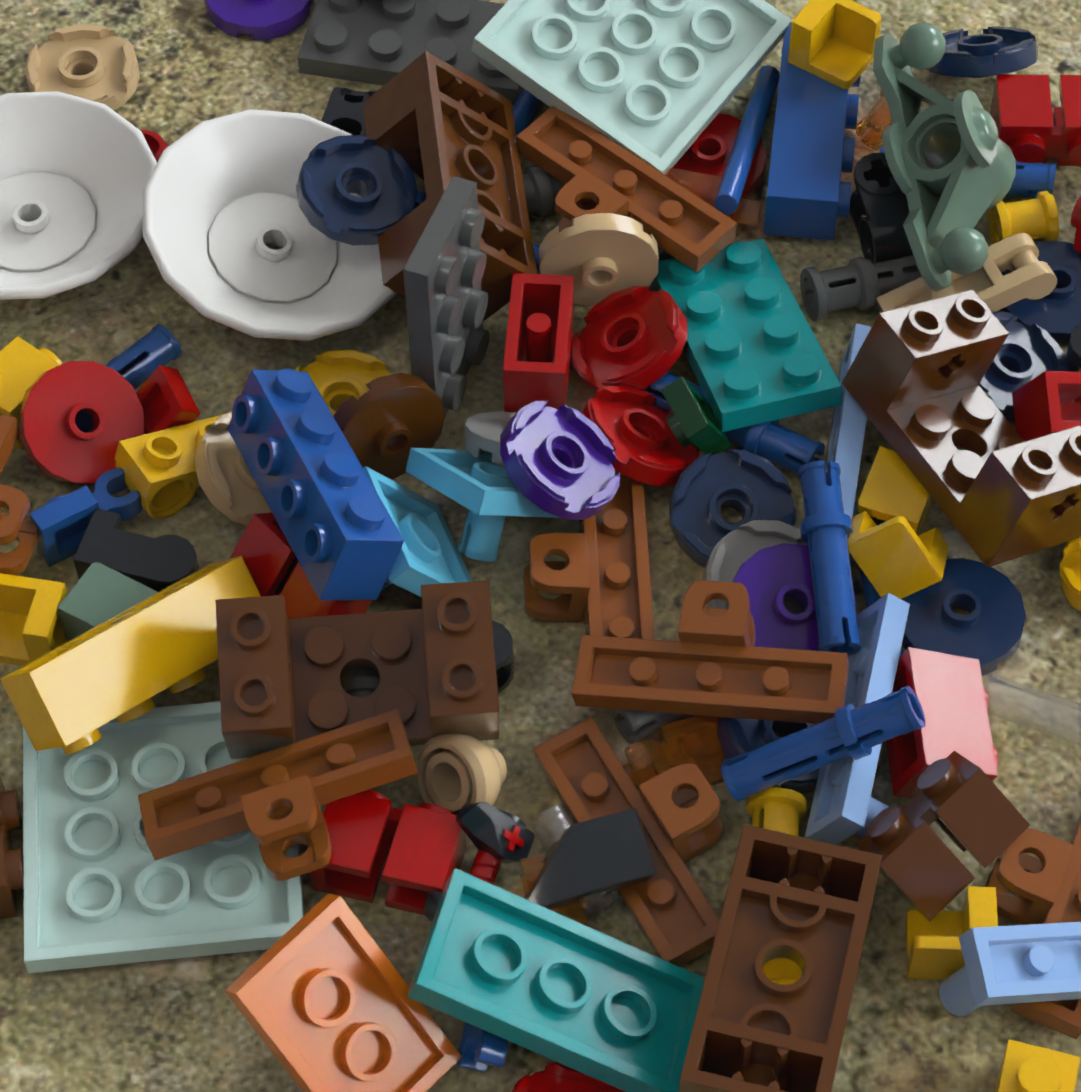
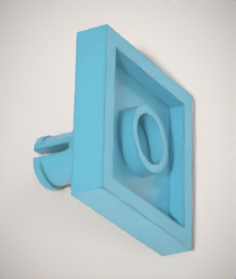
(480, 488)
(429, 548)

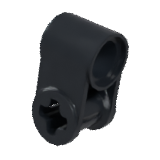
(879, 210)

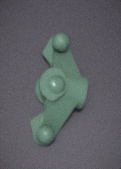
(939, 157)

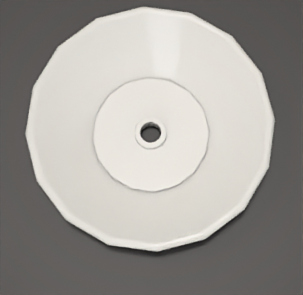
(66, 192)
(229, 195)

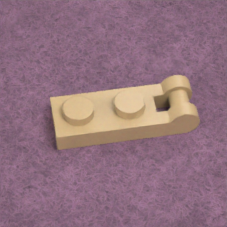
(1016, 253)

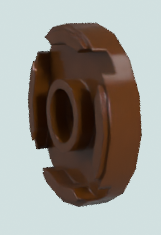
(390, 420)

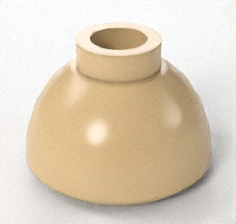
(459, 771)

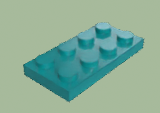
(749, 338)
(557, 987)

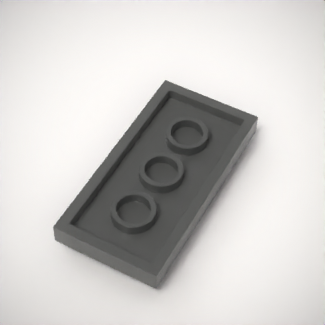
(382, 37)
(446, 294)

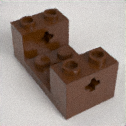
(461, 129)
(924, 396)
(286, 673)
(795, 904)

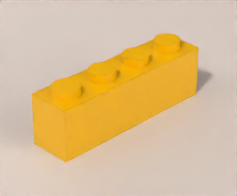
(126, 660)

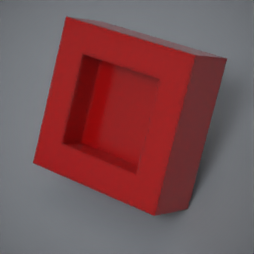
(166, 400)

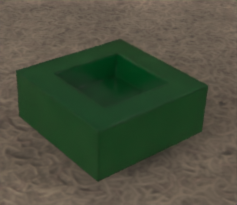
(693, 418)

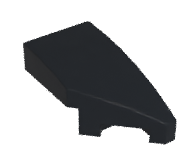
(592, 860)

